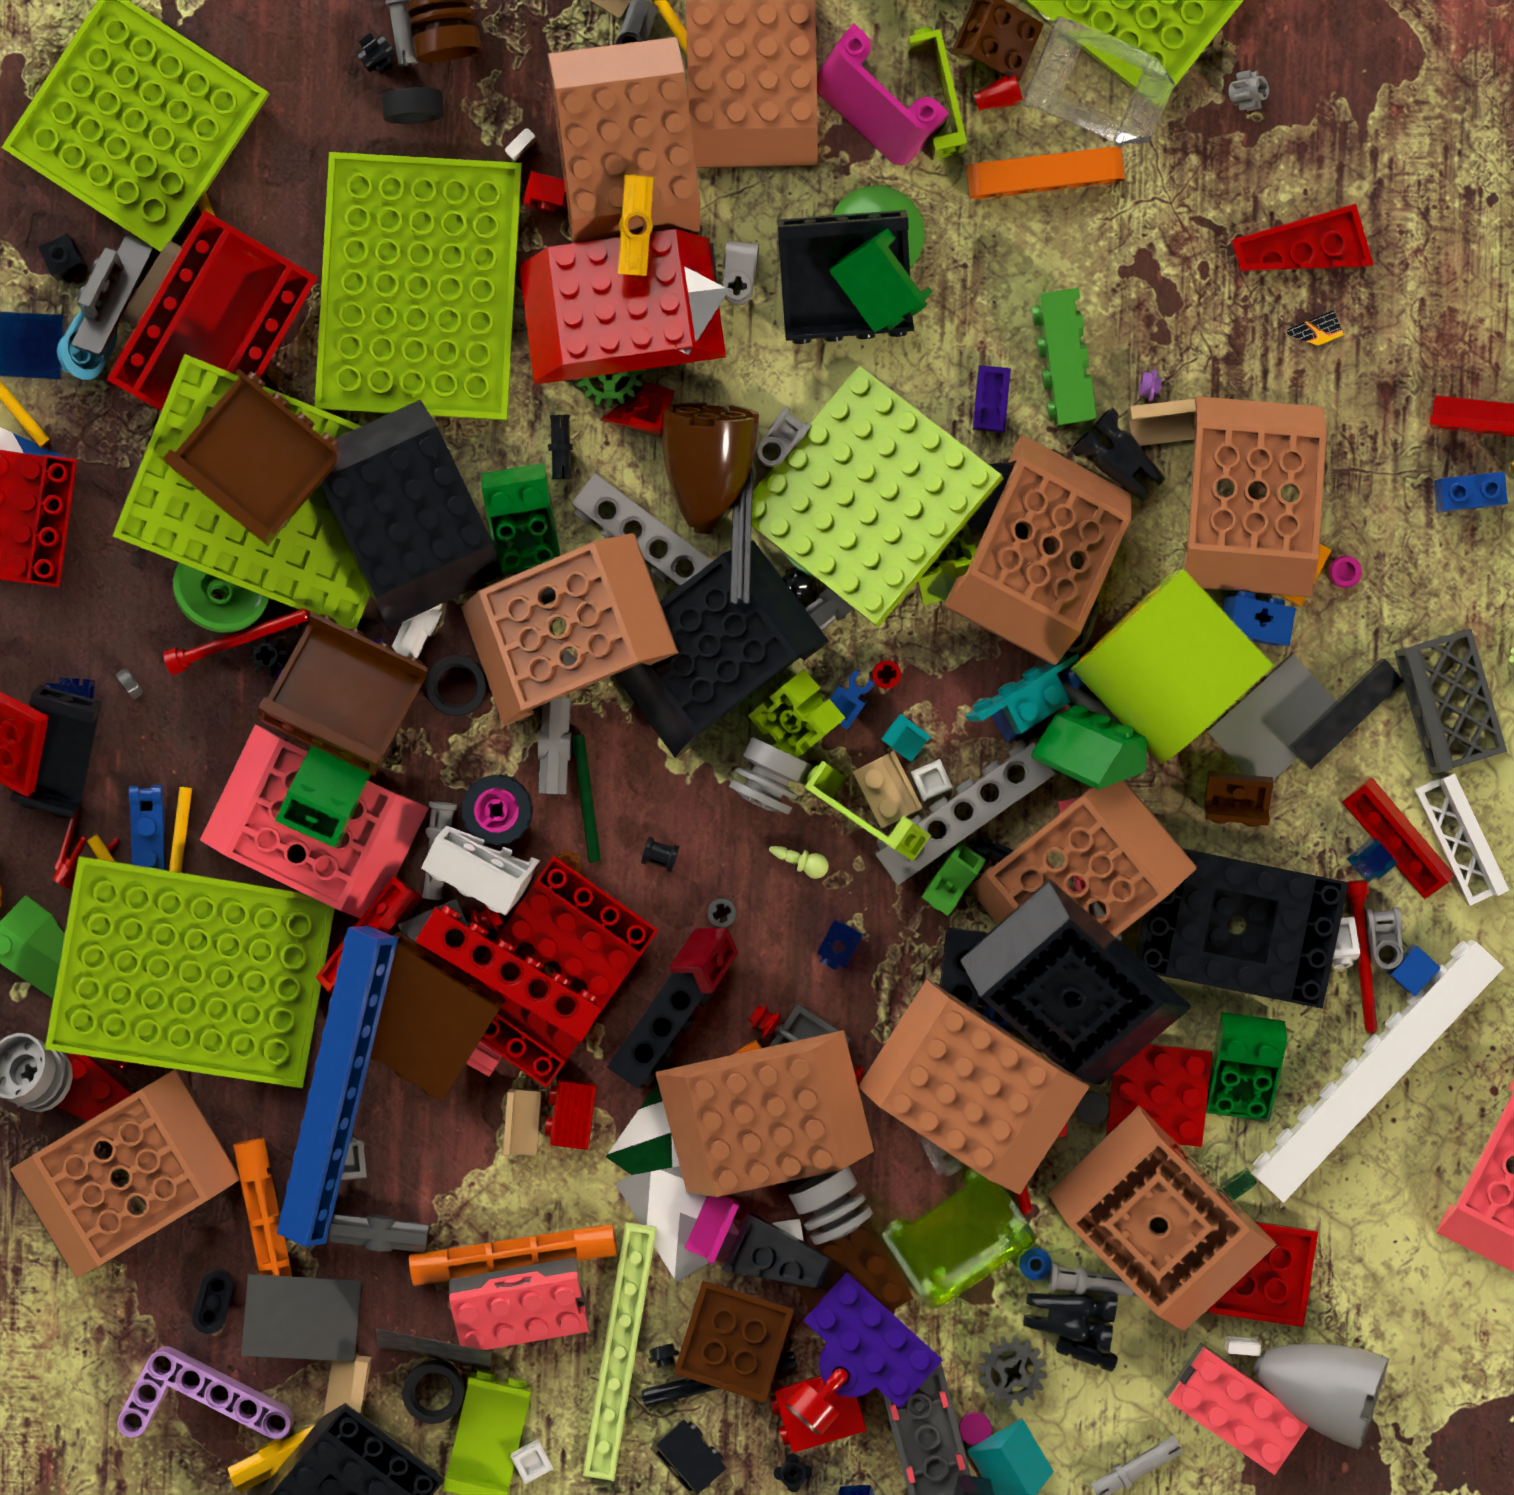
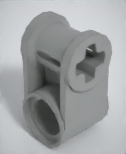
(740, 266)
(782, 437)
(1384, 934)

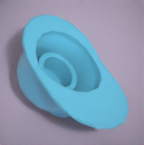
(78, 362)

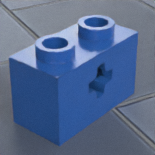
(1470, 492)
(1275, 618)

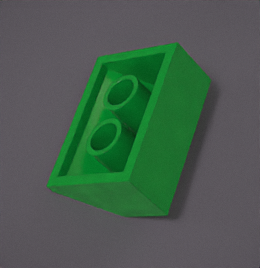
(1091, 748)

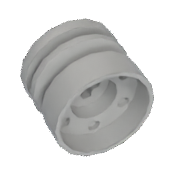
(770, 776)
(31, 1074)
(832, 1207)

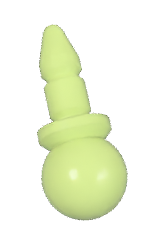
(814, 865)

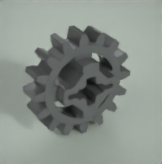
(1018, 1358)

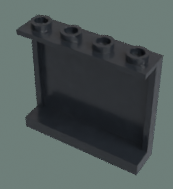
(810, 294)

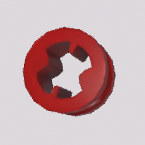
(893, 681)

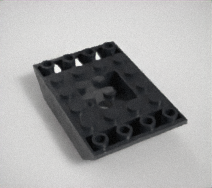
(1286, 935)
(1060, 948)
(351, 1458)

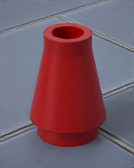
(999, 94)

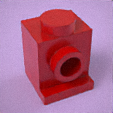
(546, 192)

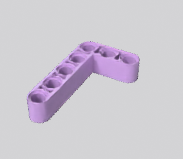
(203, 1392)

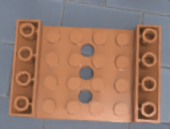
(1248, 541)
(1019, 587)
(608, 614)
(1107, 842)
(169, 1161)

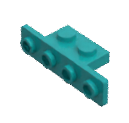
(1028, 699)

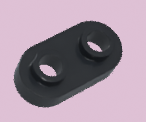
(213, 1300)

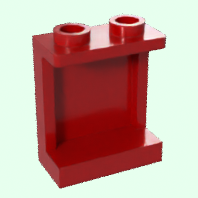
(801, 1436)

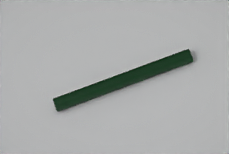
(586, 798)

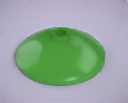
(886, 199)
(231, 613)

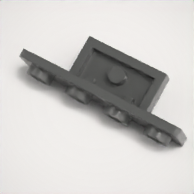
(109, 292)

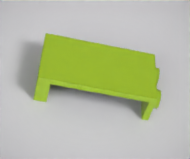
(956, 142)
(905, 838)
(487, 1434)

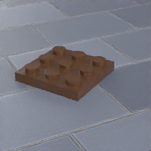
(867, 1262)
(734, 1341)

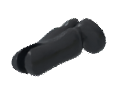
(1120, 460)
(1069, 1317)

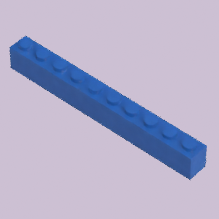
(337, 1085)

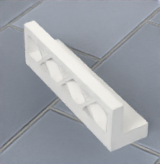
(1472, 832)

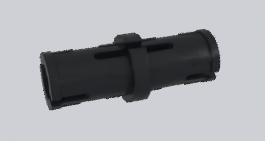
(560, 446)

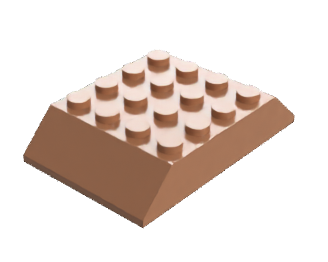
(752, 82)
(622, 116)
(972, 1088)
(766, 1115)

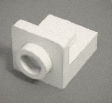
(1347, 944)

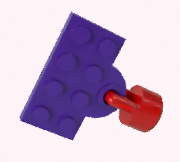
(862, 1352)

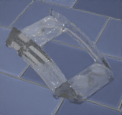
(1056, 65)

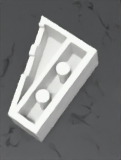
(479, 870)

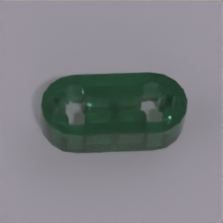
(1239, 1183)

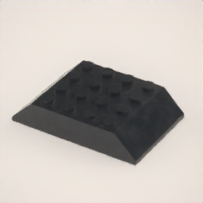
(408, 515)

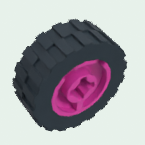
(516, 809)

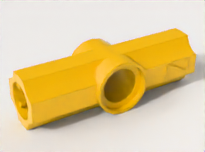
(636, 202)
(265, 1462)

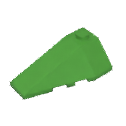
(32, 944)

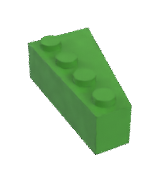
(1064, 358)

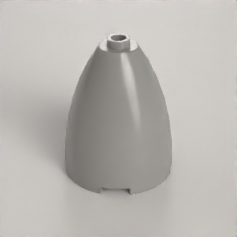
(1325, 1386)

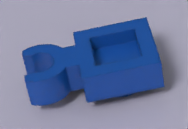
(848, 699)

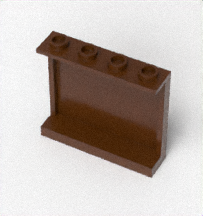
(255, 457)
(343, 693)
(430, 1018)

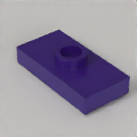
(991, 399)

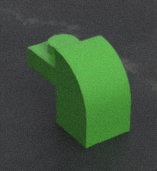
(953, 878)

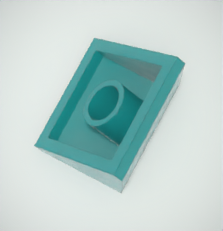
(1012, 1461)

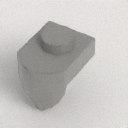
(355, 1161)

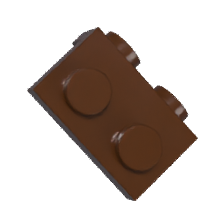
(1238, 798)

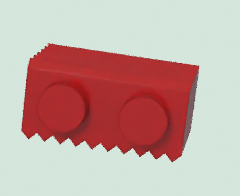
(572, 1114)

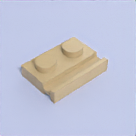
(887, 789)

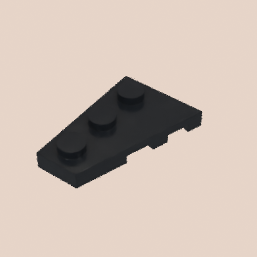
(775, 1254)

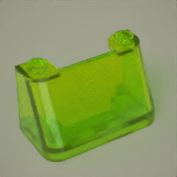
(959, 1240)

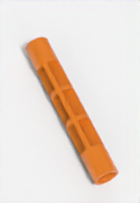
(262, 1207)
(512, 1253)

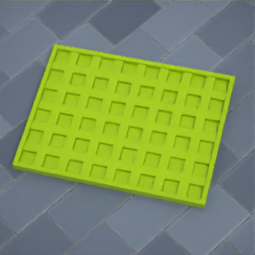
(167, 515)

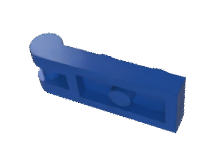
(148, 827)

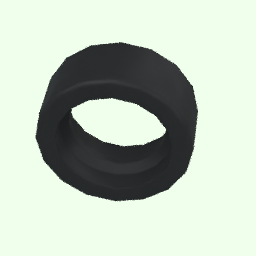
(412, 105)
(432, 686)
(436, 1416)

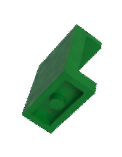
(879, 283)

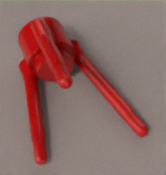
(67, 866)

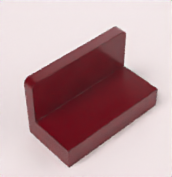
(707, 956)

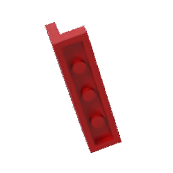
(1473, 416)
(384, 914)

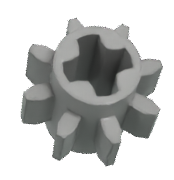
(1248, 90)

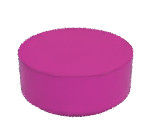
(1344, 571)
(974, 1427)

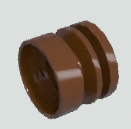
(444, 32)

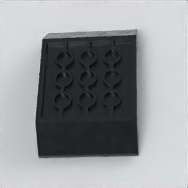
(720, 649)

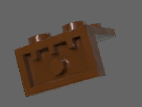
(998, 37)

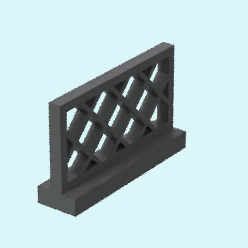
(1424, 706)

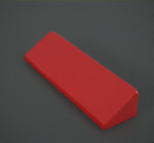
(1399, 837)

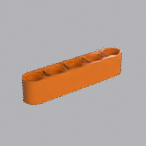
(1045, 173)

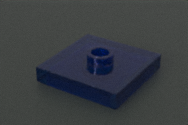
(30, 345)

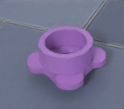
(1150, 385)

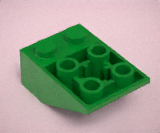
(520, 517)
(323, 797)
(1246, 1066)

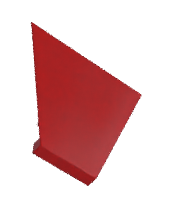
(643, 411)

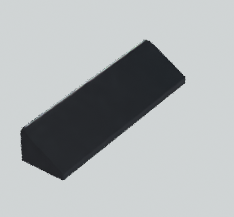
(1346, 713)

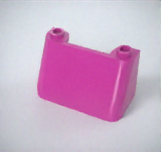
(871, 108)

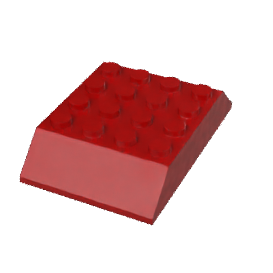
(218, 303)
(602, 322)

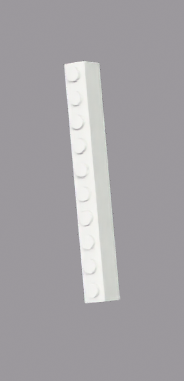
(1376, 1070)

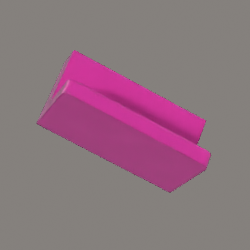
(712, 1226)

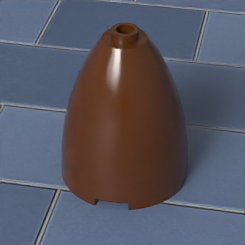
(707, 458)

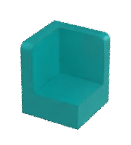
(905, 737)

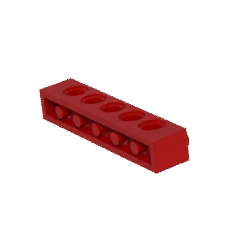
(574, 1023)

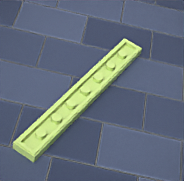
(619, 1351)

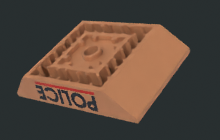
(1146, 1176)

